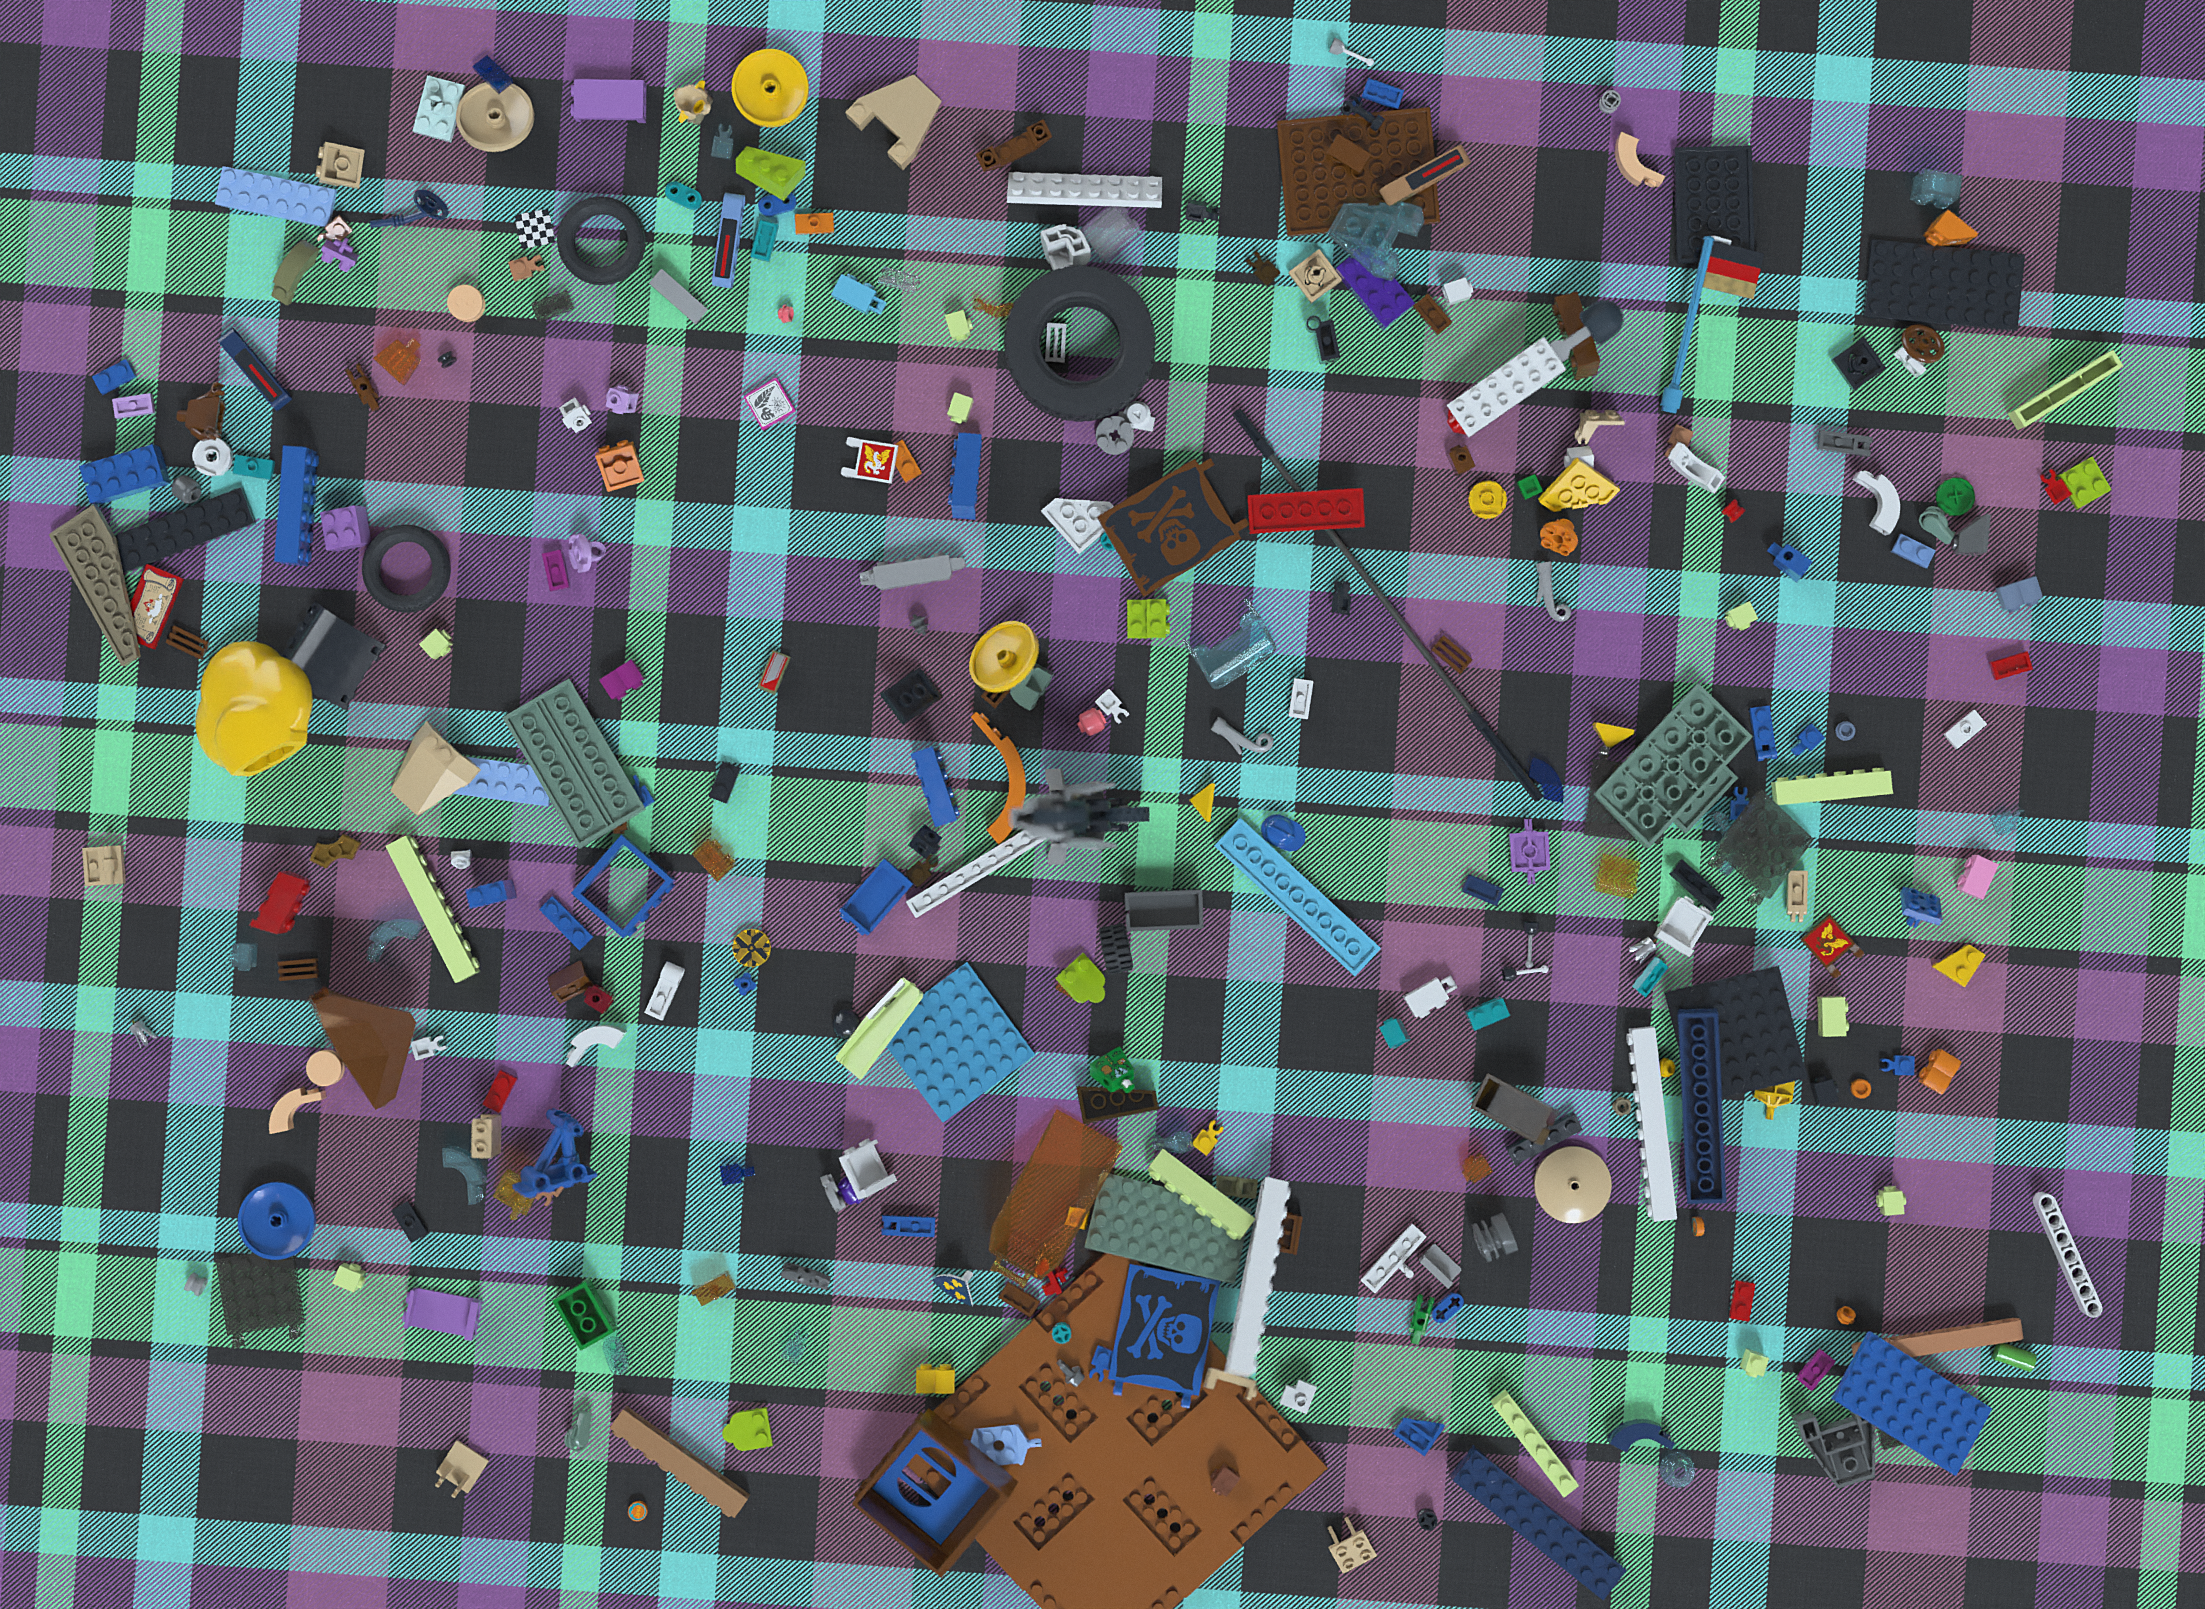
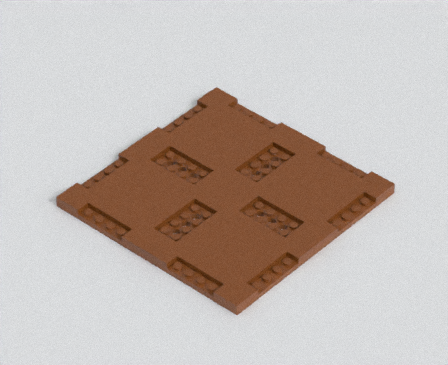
(1106, 1541)

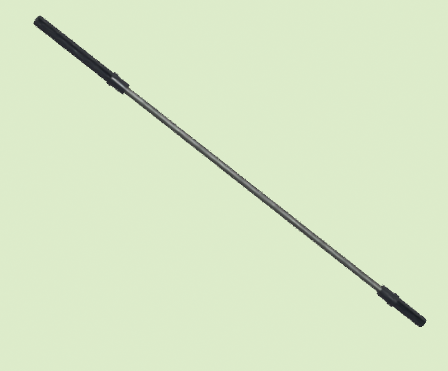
(1475, 717)

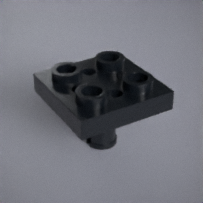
(1864, 359)

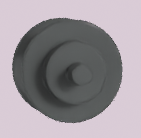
(919, 624)

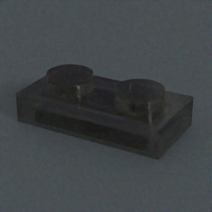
(552, 306)

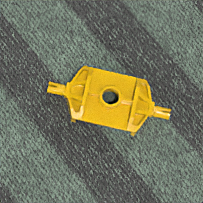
(1775, 1096)

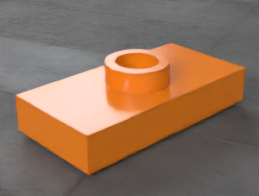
(814, 223)

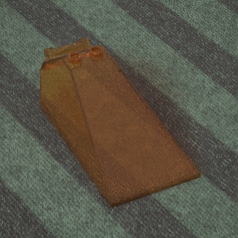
(1061, 1174)

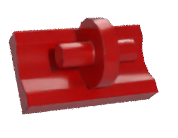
(1053, 1286)

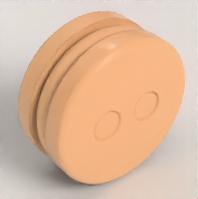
(466, 303)
(325, 1068)

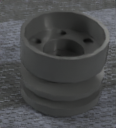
(1494, 1237)

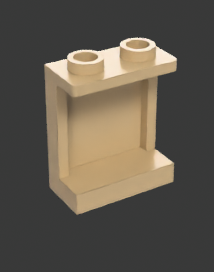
(486, 1136)
(1212, 1374)

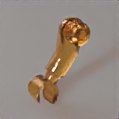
(995, 311)

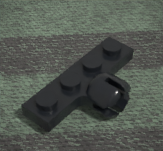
(1561, 1130)

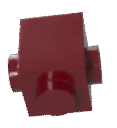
(605, 996)

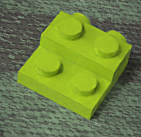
(1147, 619)

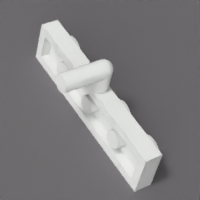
(1394, 1259)

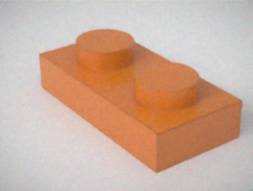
(905, 463)

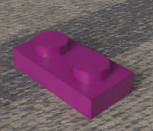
(555, 570)
(1815, 1369)

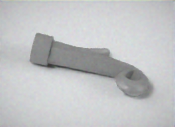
(1546, 590)
(1236, 738)

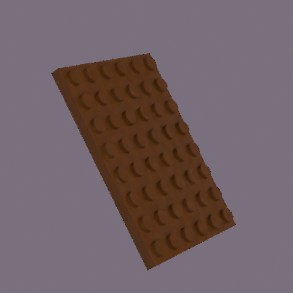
(1320, 184)

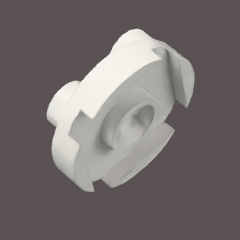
(218, 466)

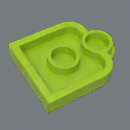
(1083, 980)
(749, 1430)

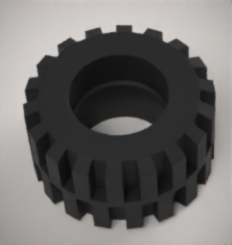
(1115, 948)

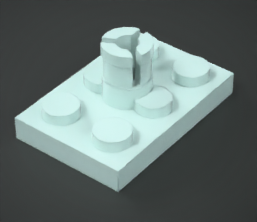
(438, 108)

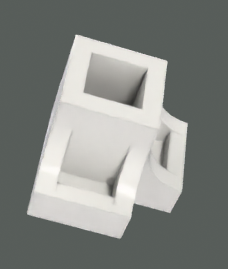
(1298, 1396)

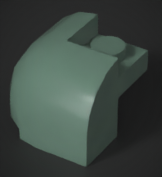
(1032, 686)

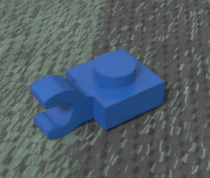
(1808, 738)

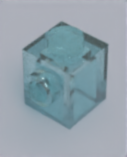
(243, 956)

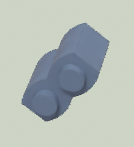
(2019, 593)

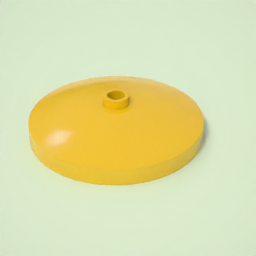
(765, 71)
(1003, 656)

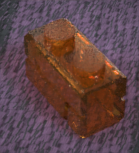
(714, 859)

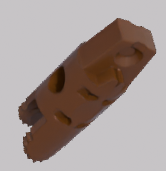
(368, 395)

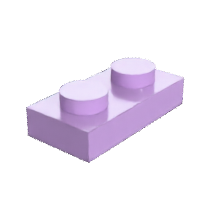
(133, 406)

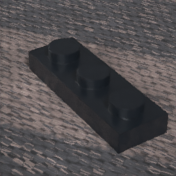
(1696, 885)

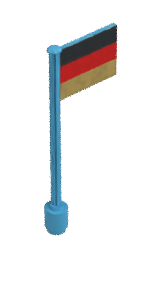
(1723, 270)

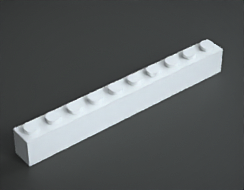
(1652, 1124)

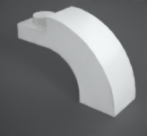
(1695, 469)
(602, 1034)

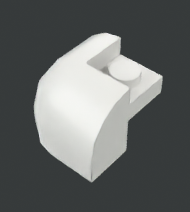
(1065, 247)

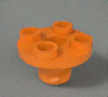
(1559, 536)

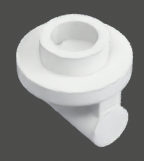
(461, 859)

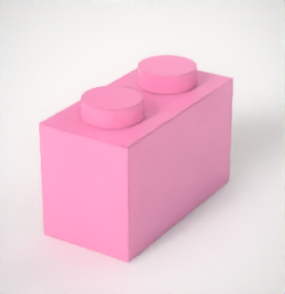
(1977, 876)

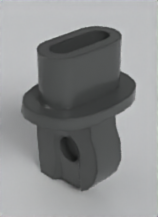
(1073, 1374)

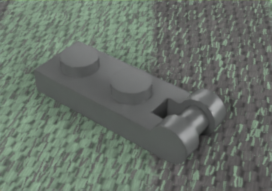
(1844, 443)

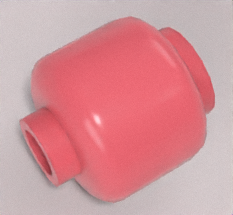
(1091, 721)

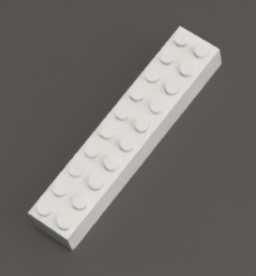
(1256, 1277)

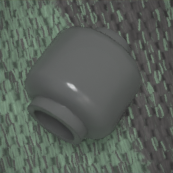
(186, 489)

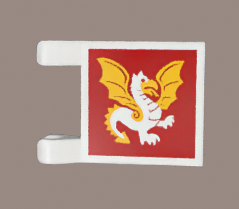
(874, 460)

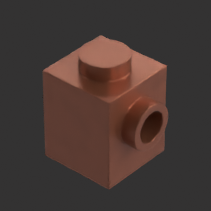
(1224, 1480)

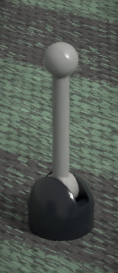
(1531, 929)

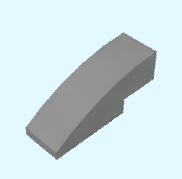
(678, 296)

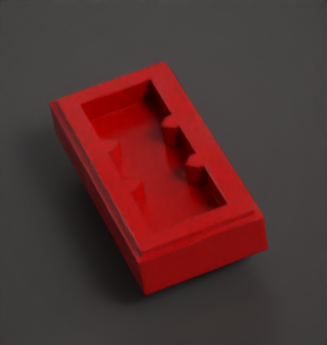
(2011, 665)

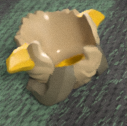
(693, 102)

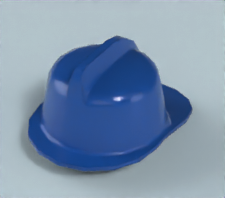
(1283, 832)

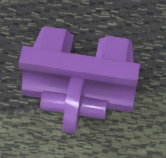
(340, 251)

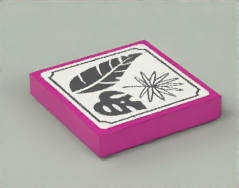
(769, 404)

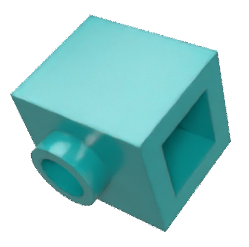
(1394, 1032)

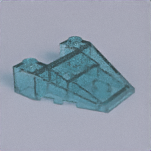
(1370, 231)

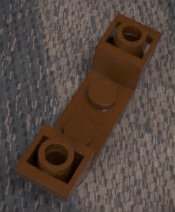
(1014, 149)

